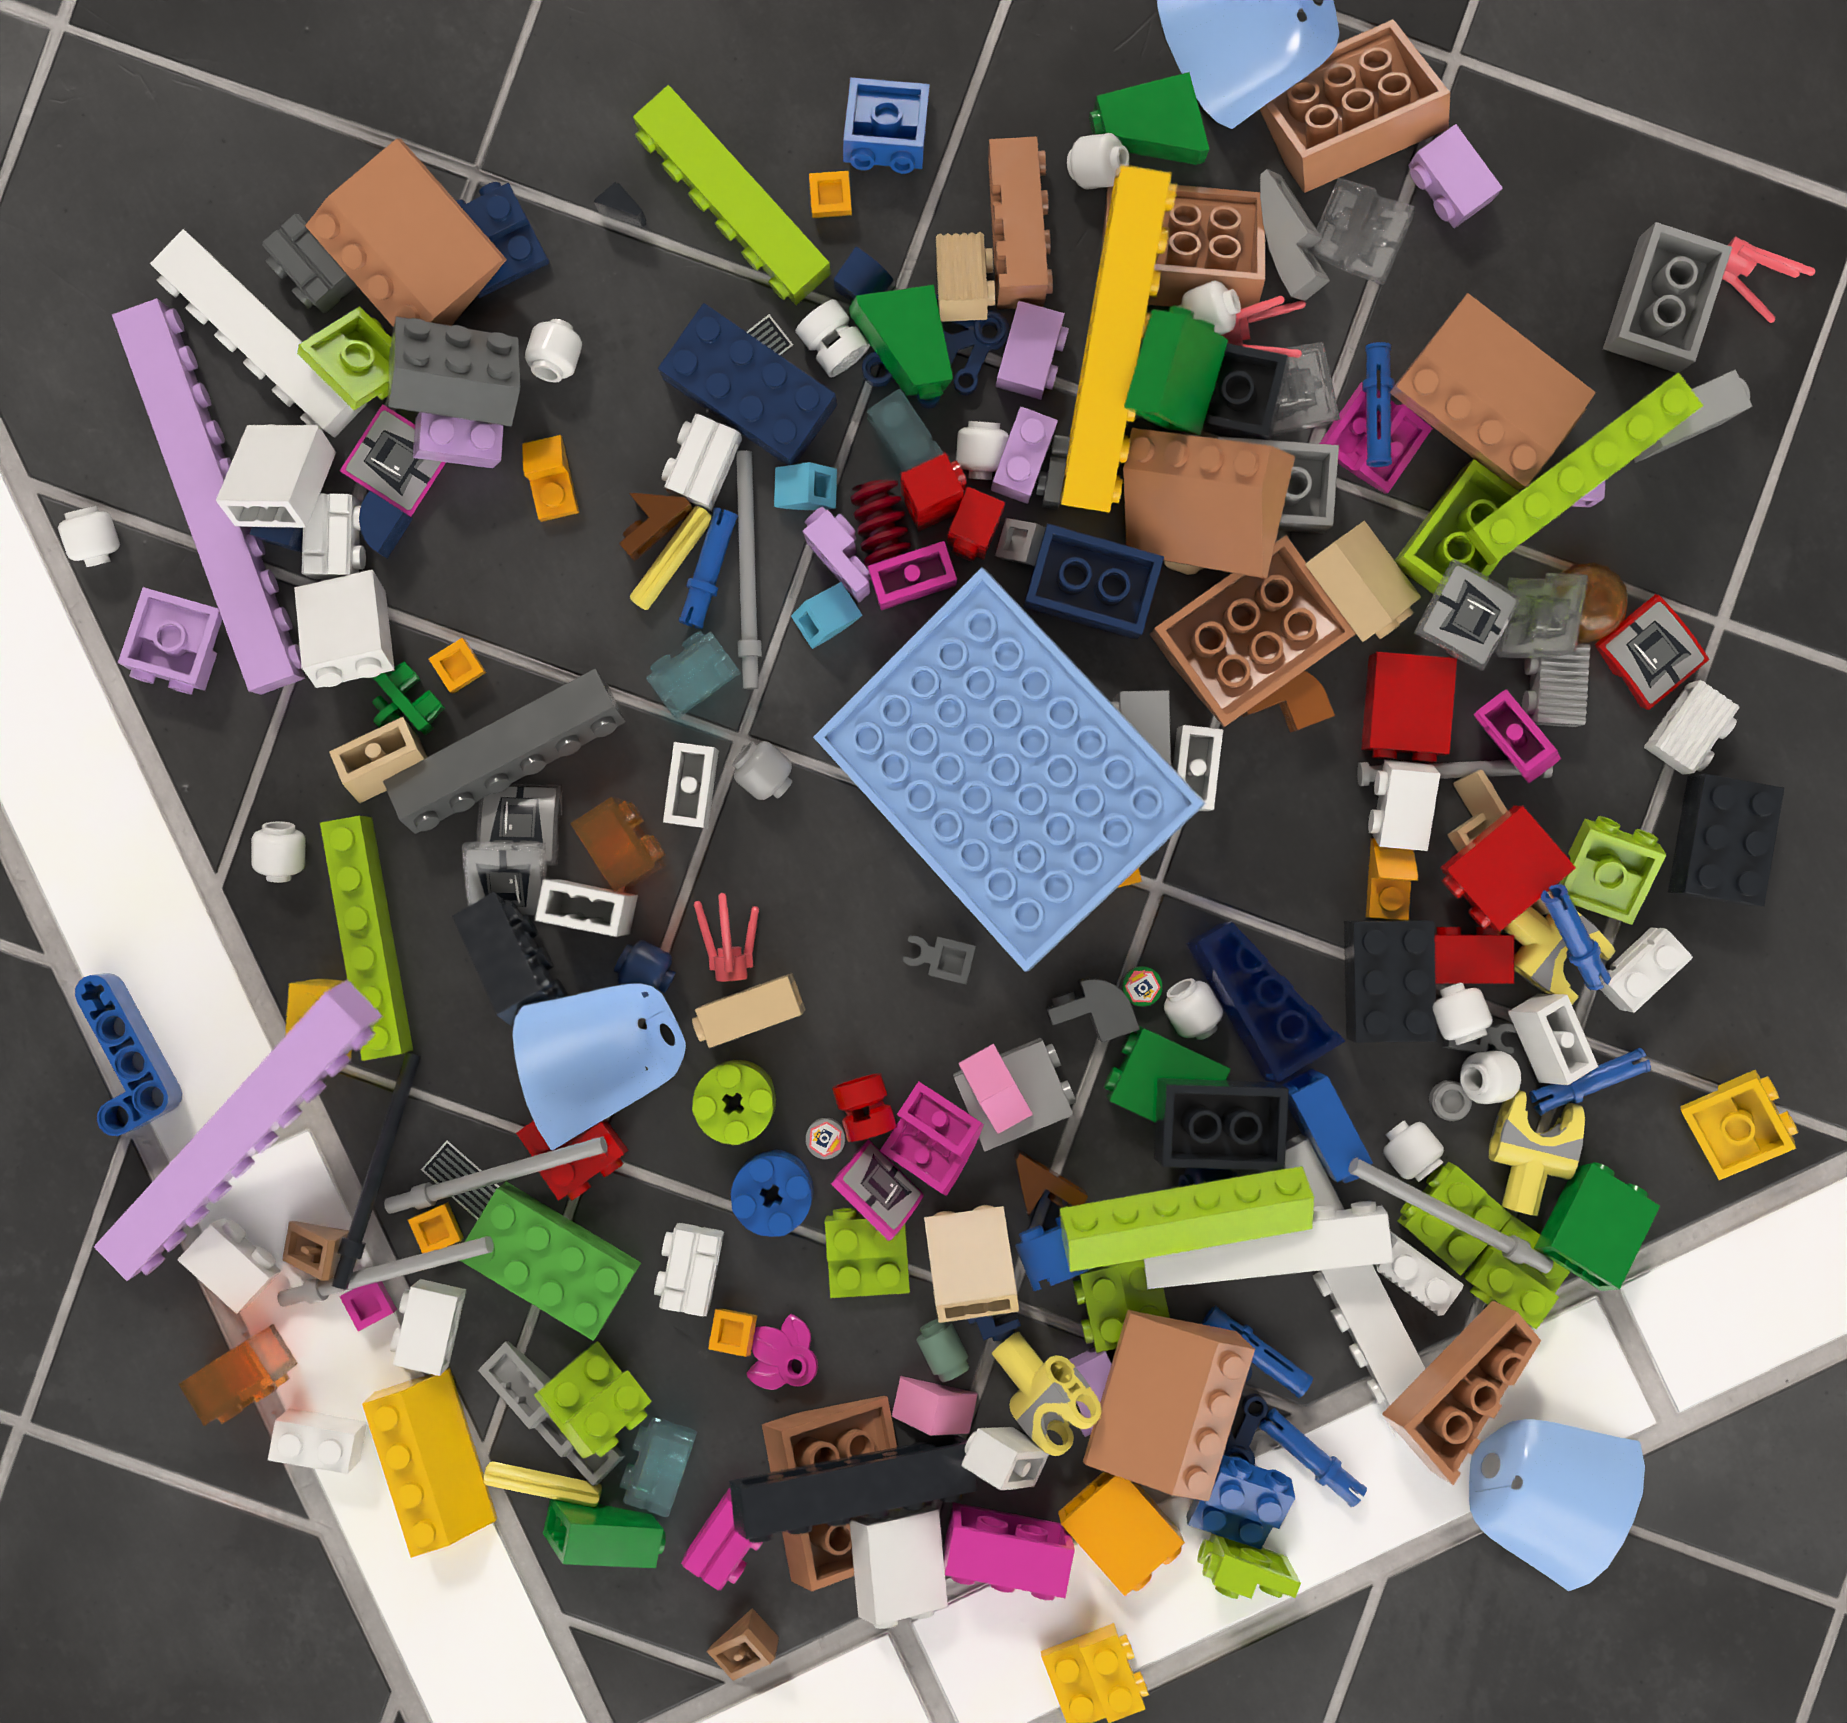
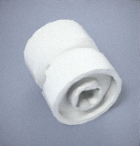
(824, 327)

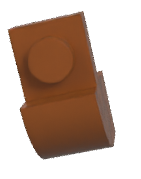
(1301, 701)

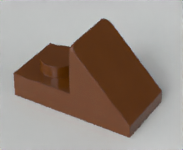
(663, 515)
(1037, 1177)

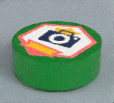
(1142, 986)

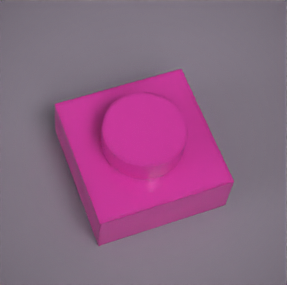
(368, 1304)

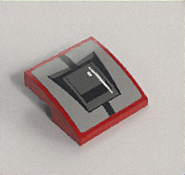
(1652, 652)

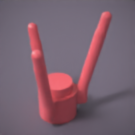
(1745, 258)
(1260, 312)
(730, 962)

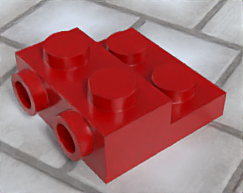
(572, 1177)

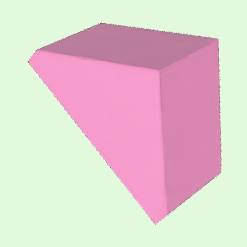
(995, 1088)
(934, 1407)

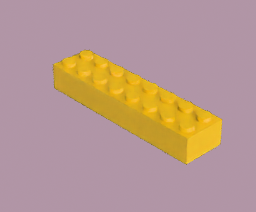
(1114, 336)

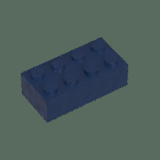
(748, 385)

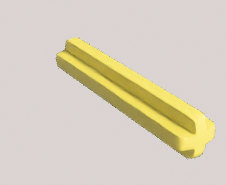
(671, 557)
(542, 1484)

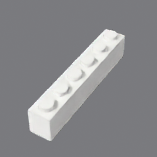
(252, 328)
(1336, 1241)

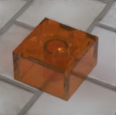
(619, 844)
(239, 1376)

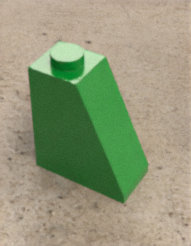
(1154, 119)
(907, 337)
(603, 1535)

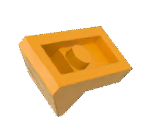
(550, 478)
(1390, 882)

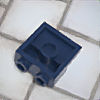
(508, 228)

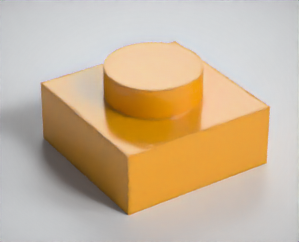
(830, 194)
(457, 665)
(436, 1228)
(732, 1332)

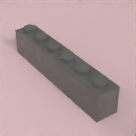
(504, 752)

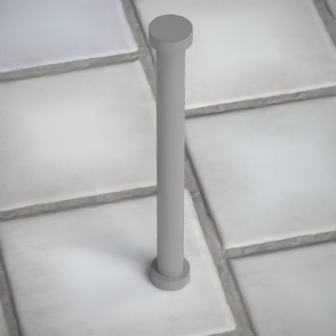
(1452, 770)

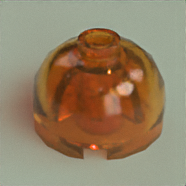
(1604, 601)

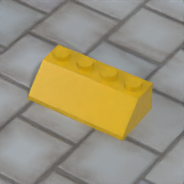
(429, 1462)

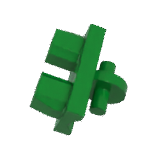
(395, 685)

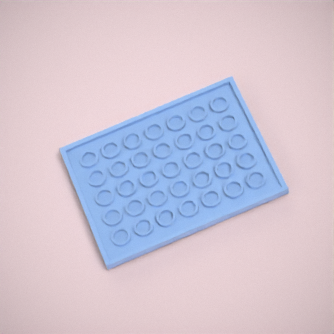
(1008, 770)

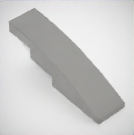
(516, 1381)

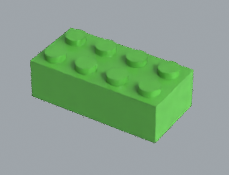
(551, 1260)

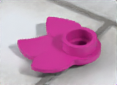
(777, 1350)

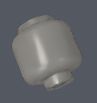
(762, 770)

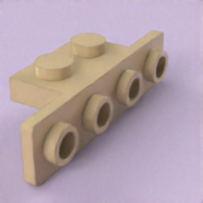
(1485, 808)

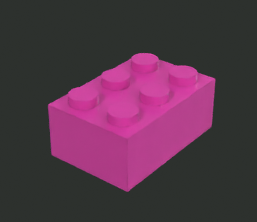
(1008, 1551)

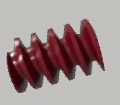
(879, 520)

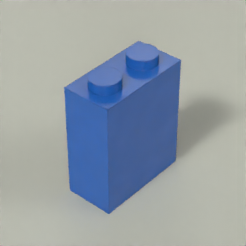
(1325, 1124)

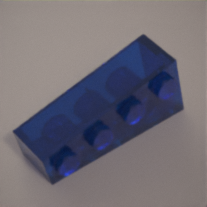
(1262, 1005)

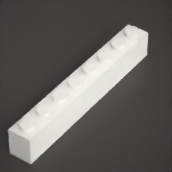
(1360, 1299)

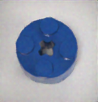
(781, 1214)
(1044, 1255)

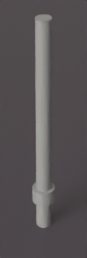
(748, 647)
(428, 1194)
(1511, 1246)
(317, 1290)

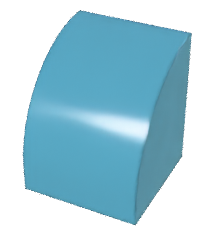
(805, 487)
(826, 615)

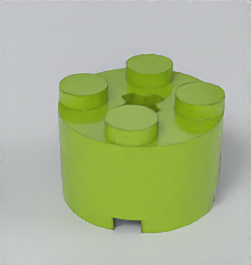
(738, 1124)

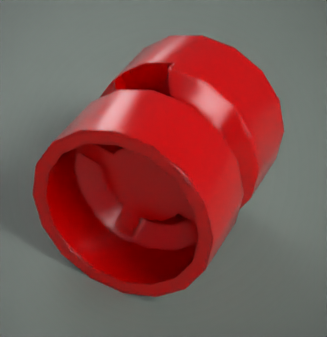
(861, 1093)

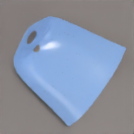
(1246, 49)
(589, 1057)
(1573, 1497)

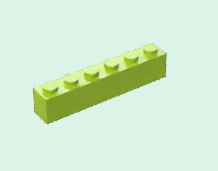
(731, 195)
(1584, 469)
(366, 930)
(1187, 1218)

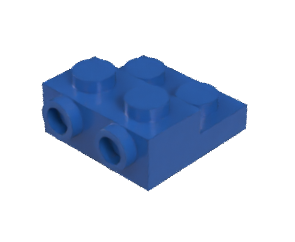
(885, 124)
(1244, 1503)

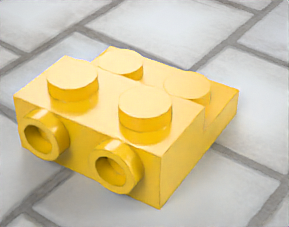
(1740, 1124)
(1095, 1677)

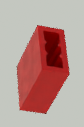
(1409, 706)
(1506, 869)

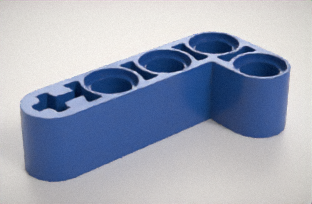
(120, 1053)

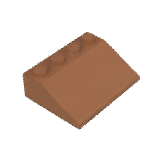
(1357, 107)
(405, 239)
(1210, 239)
(1493, 393)
(1205, 500)
(1252, 634)
(1169, 1404)
(817, 1437)

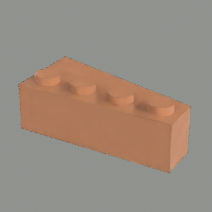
(1018, 222)
(1462, 1389)

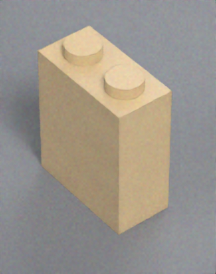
(1364, 583)
(748, 1011)
(971, 1264)

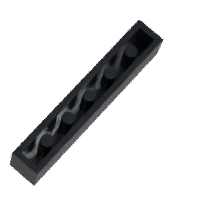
(850, 1488)

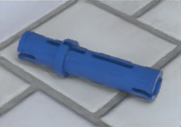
(1378, 360)
(703, 584)
(1581, 948)
(1597, 1079)
(1264, 1356)
(1326, 1468)

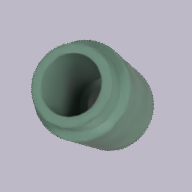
(943, 1350)

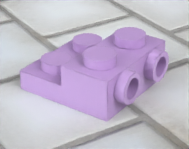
(834, 544)
(171, 641)

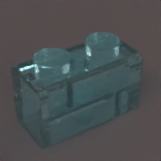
(902, 431)
(692, 674)
(659, 1466)

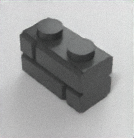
(308, 264)

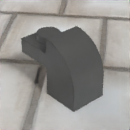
(1104, 1002)

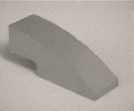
(1290, 237)

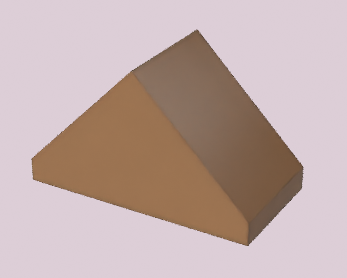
(313, 1248)
(745, 1646)

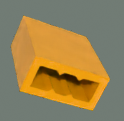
(1122, 1530)

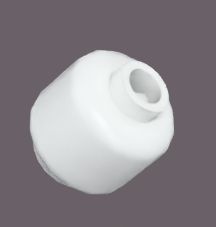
(1095, 160)
(1213, 304)
(553, 350)
(981, 448)
(89, 536)
(278, 851)
(1193, 1009)
(1462, 1014)
(1490, 1077)
(1413, 1150)

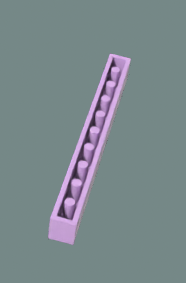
(198, 470)
(239, 1129)

